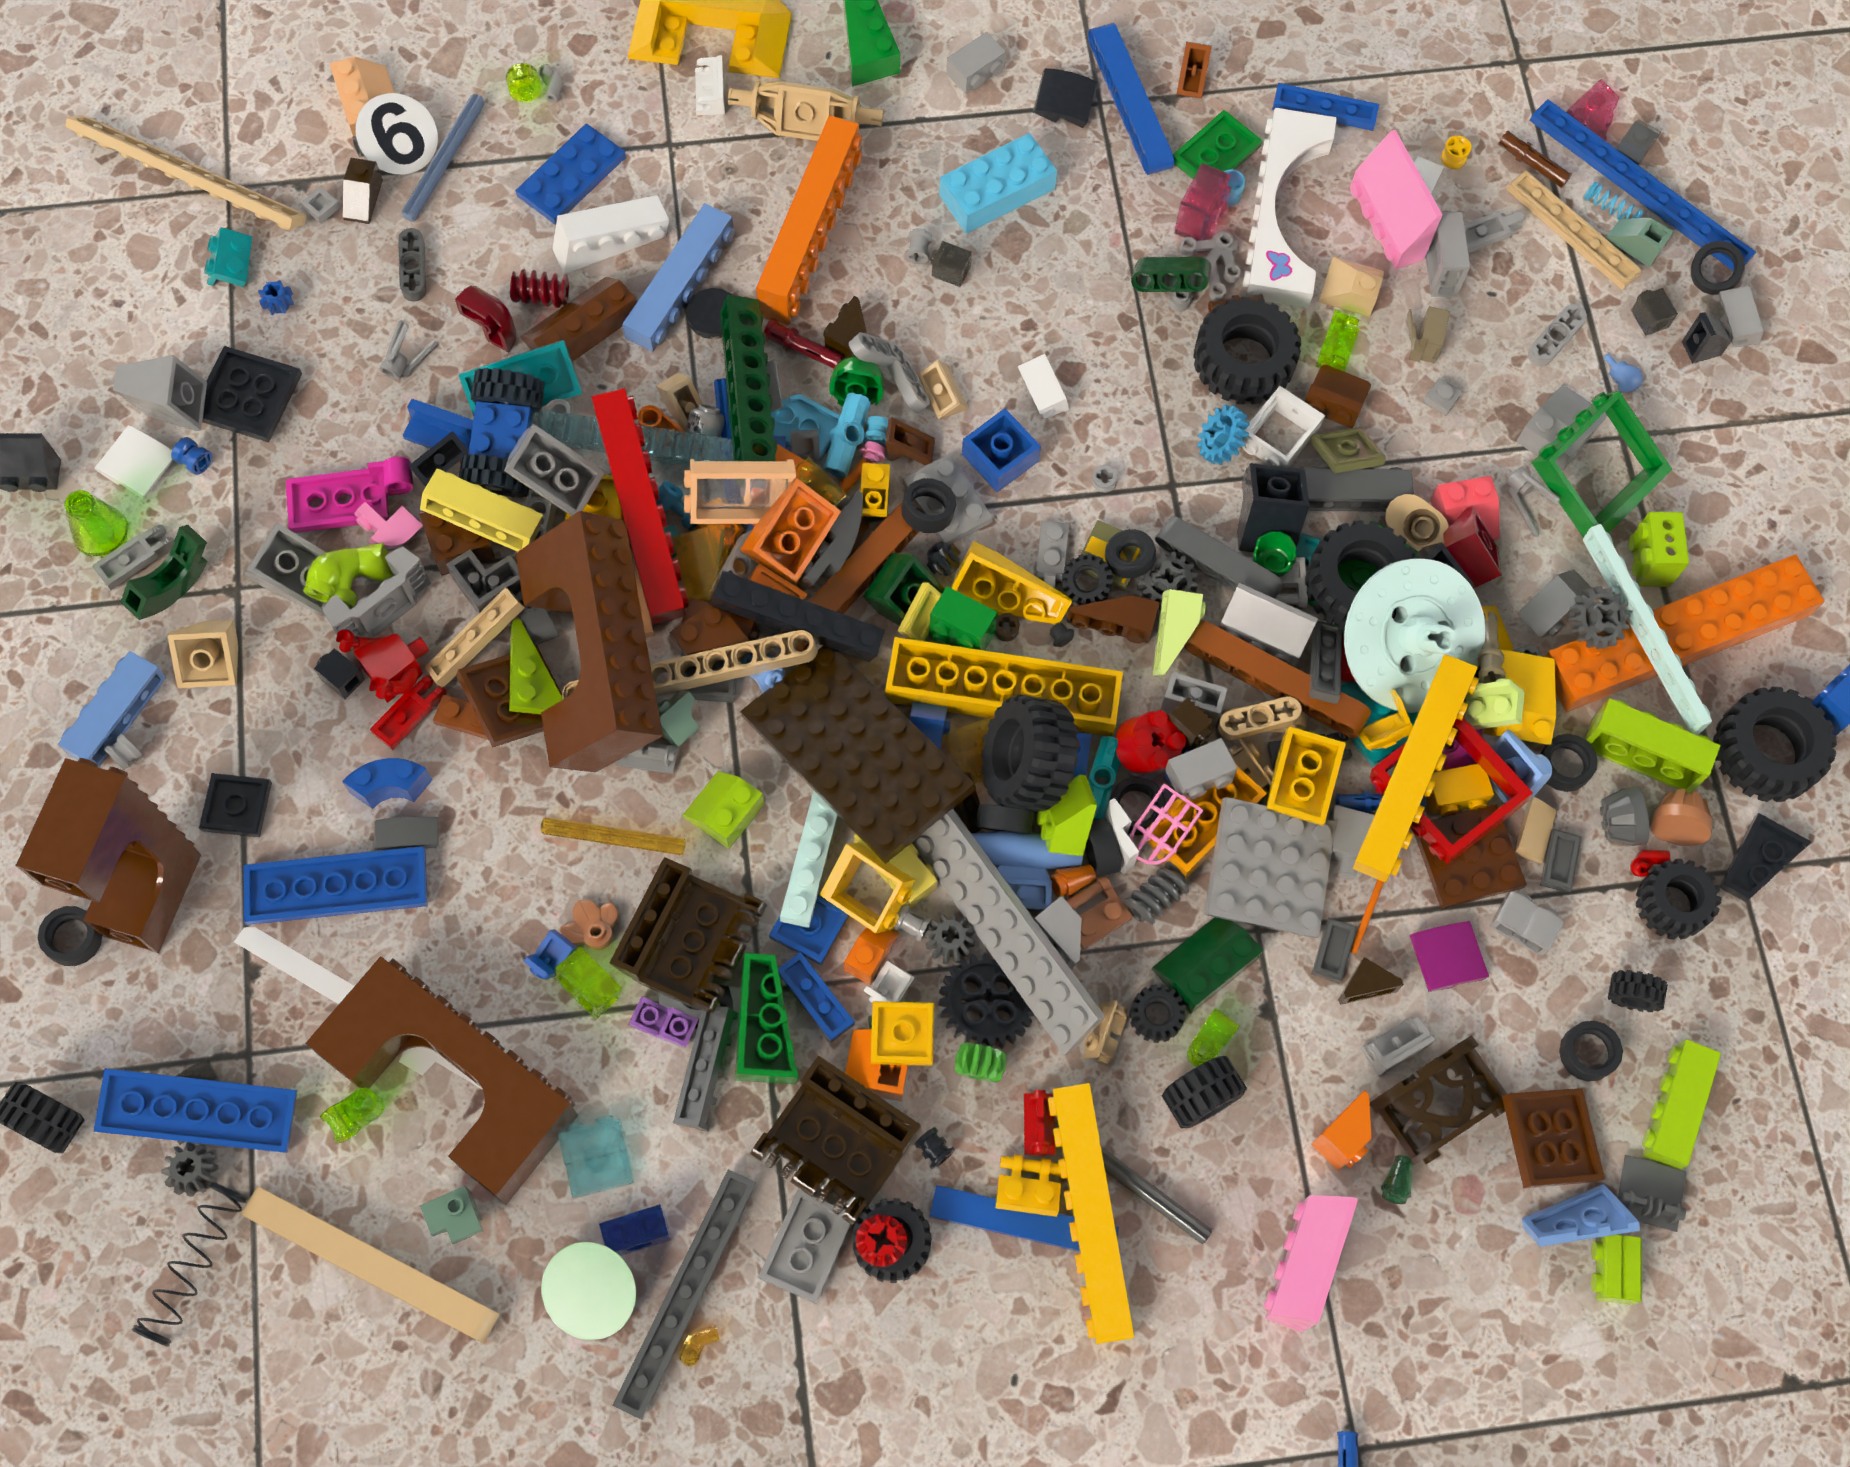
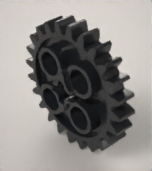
(990, 1026)

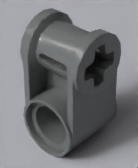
(537, 623)

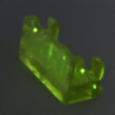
(1338, 341)
(587, 982)

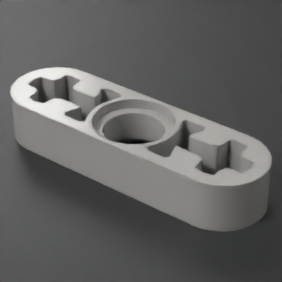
(1554, 345)

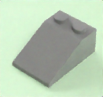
(1551, 418)
(283, 566)

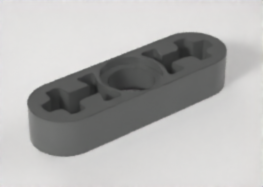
(405, 256)

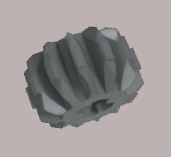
(940, 933)
(186, 1181)

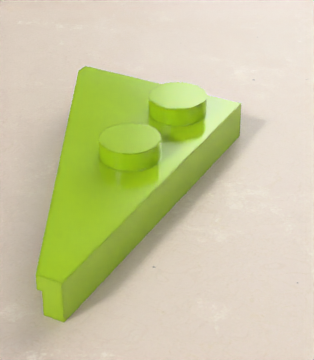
(530, 682)

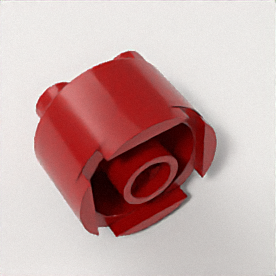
(1148, 742)

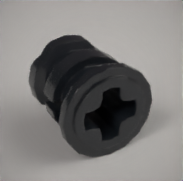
(934, 1147)

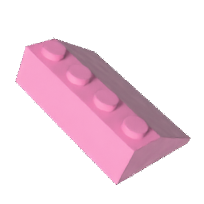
(1396, 202)
(1309, 1261)

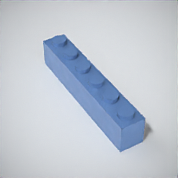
(678, 277)

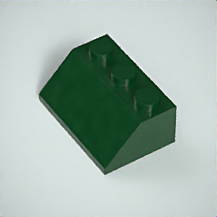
(1207, 961)

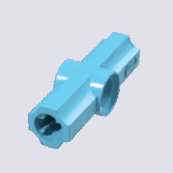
(850, 421)

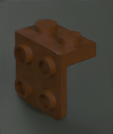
(1338, 395)

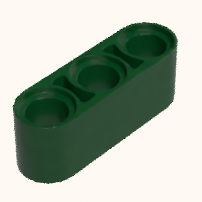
(1181, 267)

